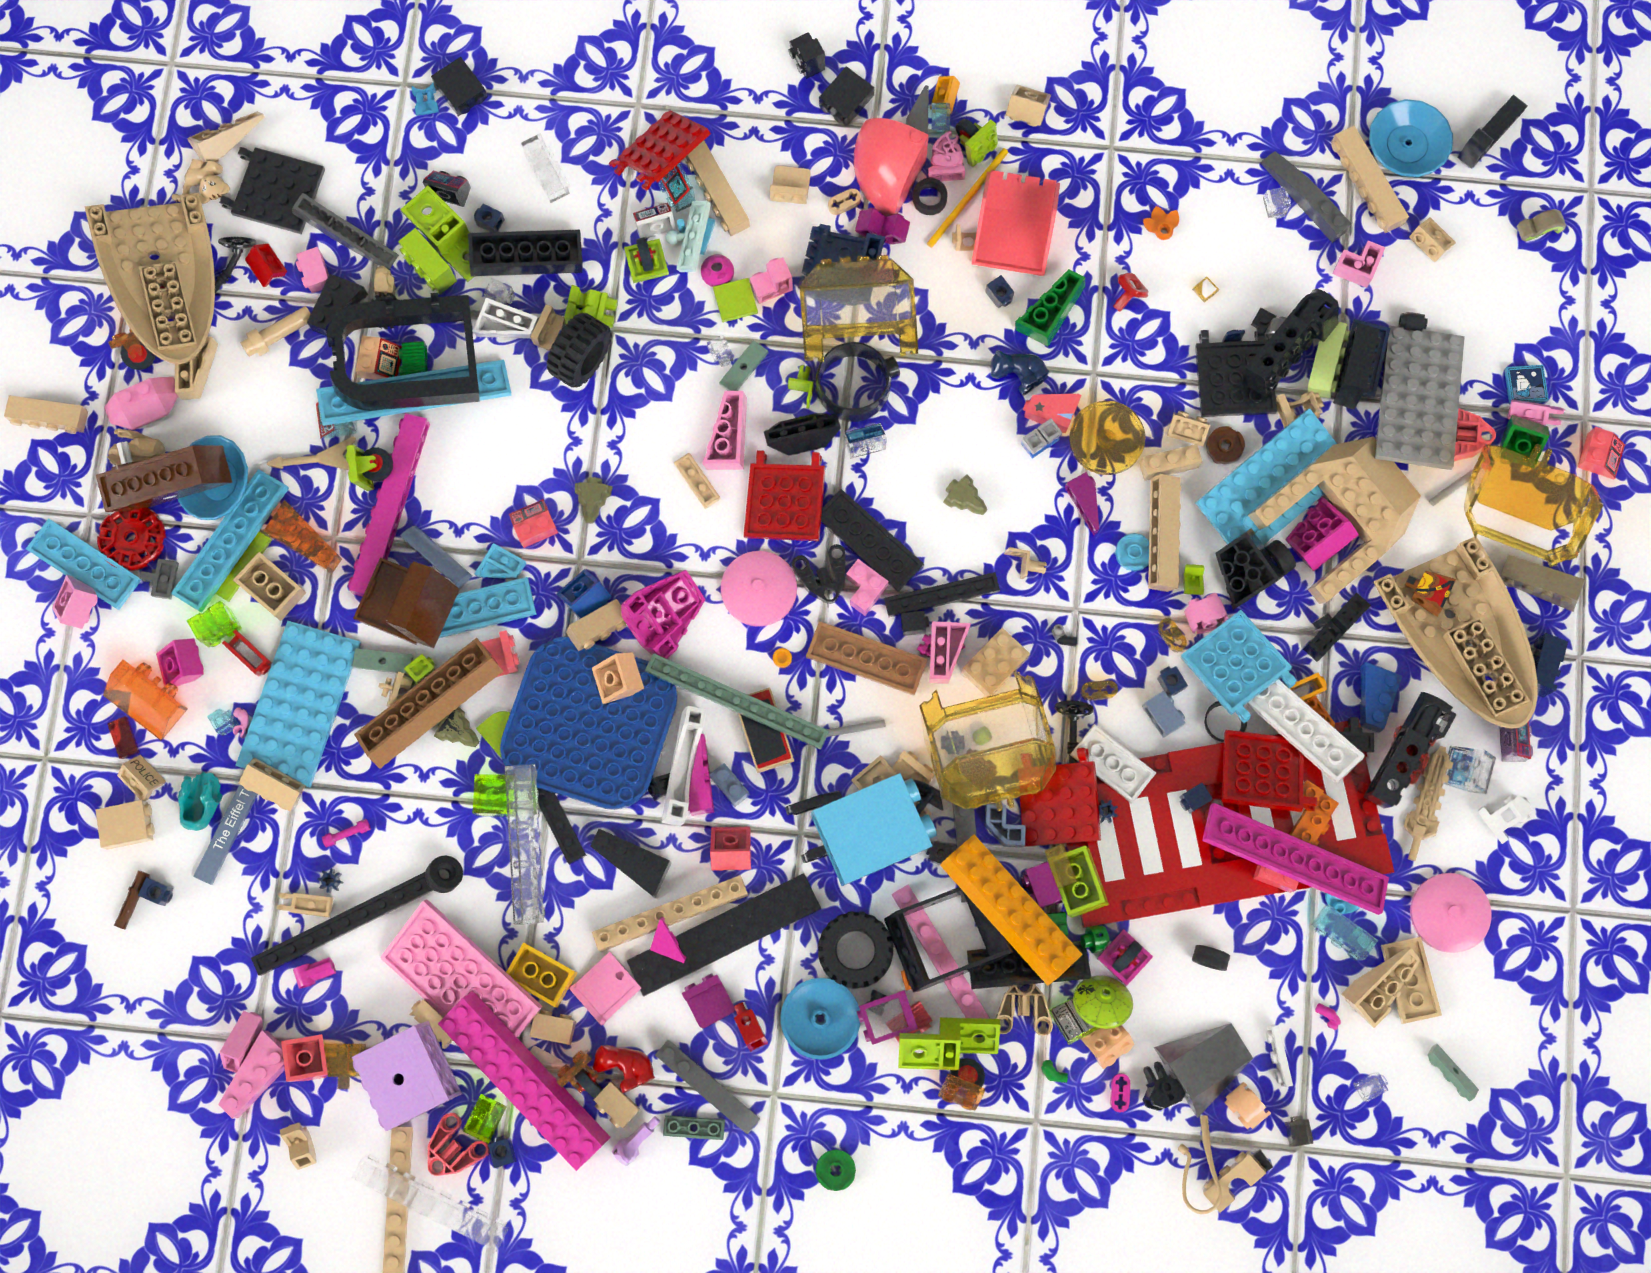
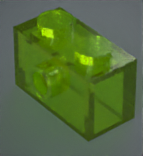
(484, 1118)

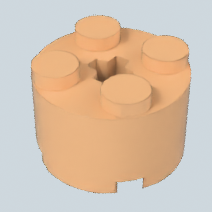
(1247, 1105)

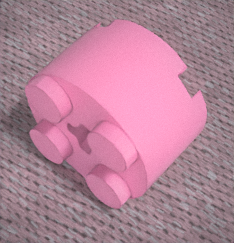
(1205, 614)

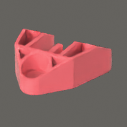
(1466, 422)
(440, 1137)

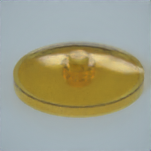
(1107, 437)

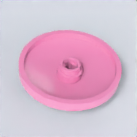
(759, 588)
(1450, 913)

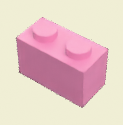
(313, 268)

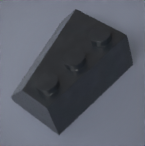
(1246, 568)

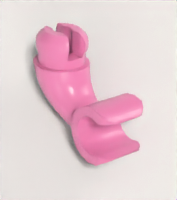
(243, 716)

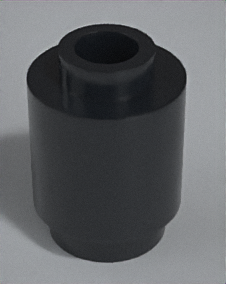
(1413, 321)

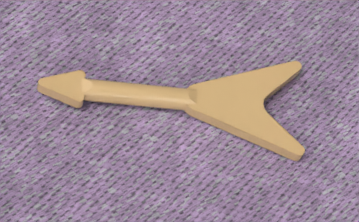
(331, 457)

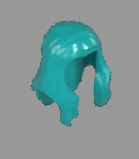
(198, 800)

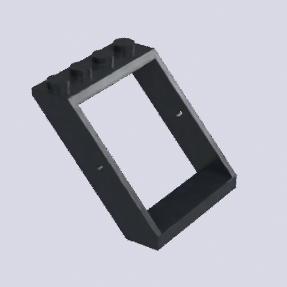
(908, 953)

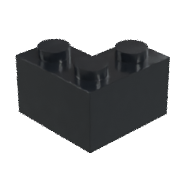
(808, 55)

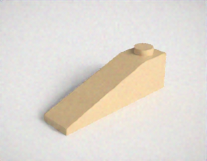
(216, 143)

